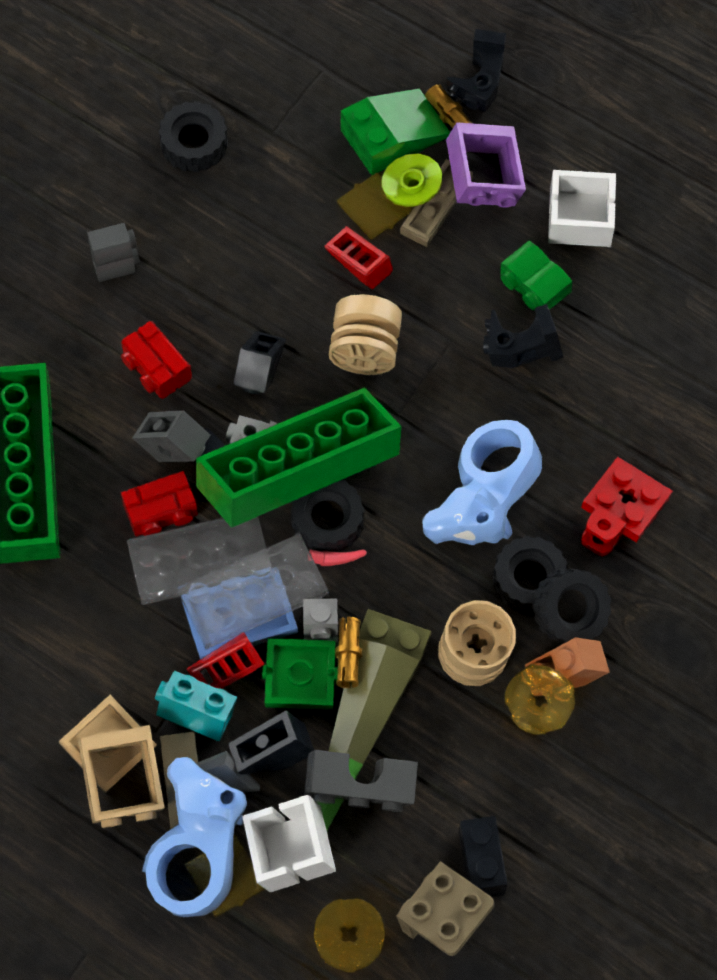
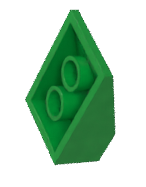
(391, 127)

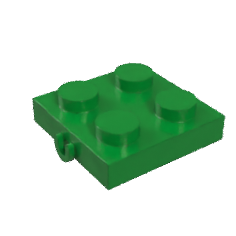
(300, 674)

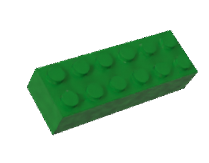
(297, 457)
(27, 466)

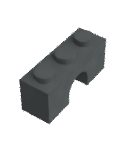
(330, 779)

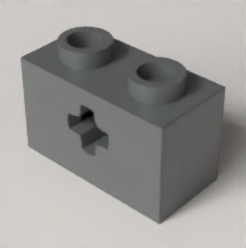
(171, 436)

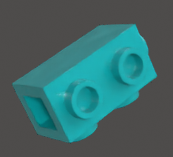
(195, 705)

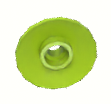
(409, 171)

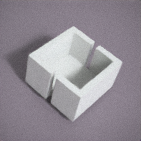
(582, 208)
(288, 848)

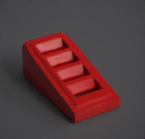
(373, 270)
(218, 655)

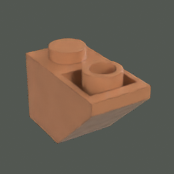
(577, 660)

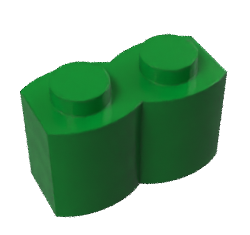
(535, 277)

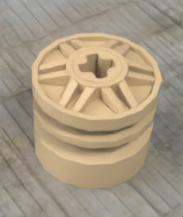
(365, 334)
(487, 629)

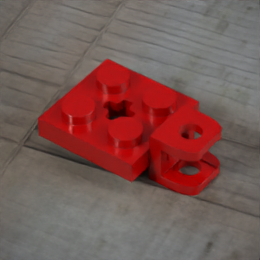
(611, 516)

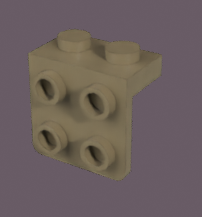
(445, 910)

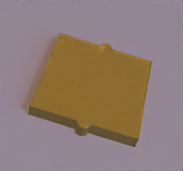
(371, 208)
(243, 881)

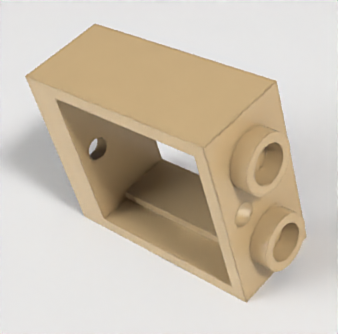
(114, 740)

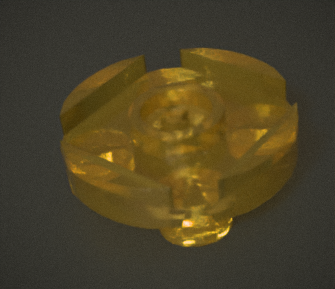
(553, 686)
(349, 955)

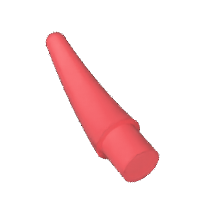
(330, 558)

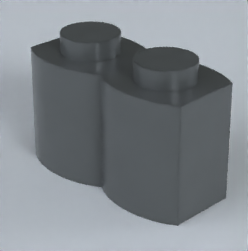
(113, 251)

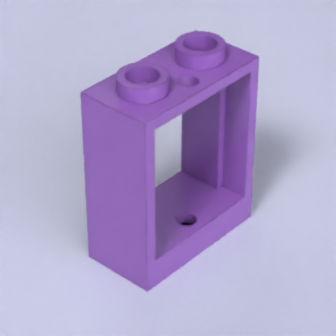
(498, 140)

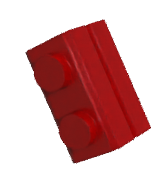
(156, 360)
(159, 504)

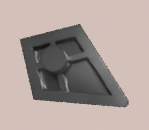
(224, 768)

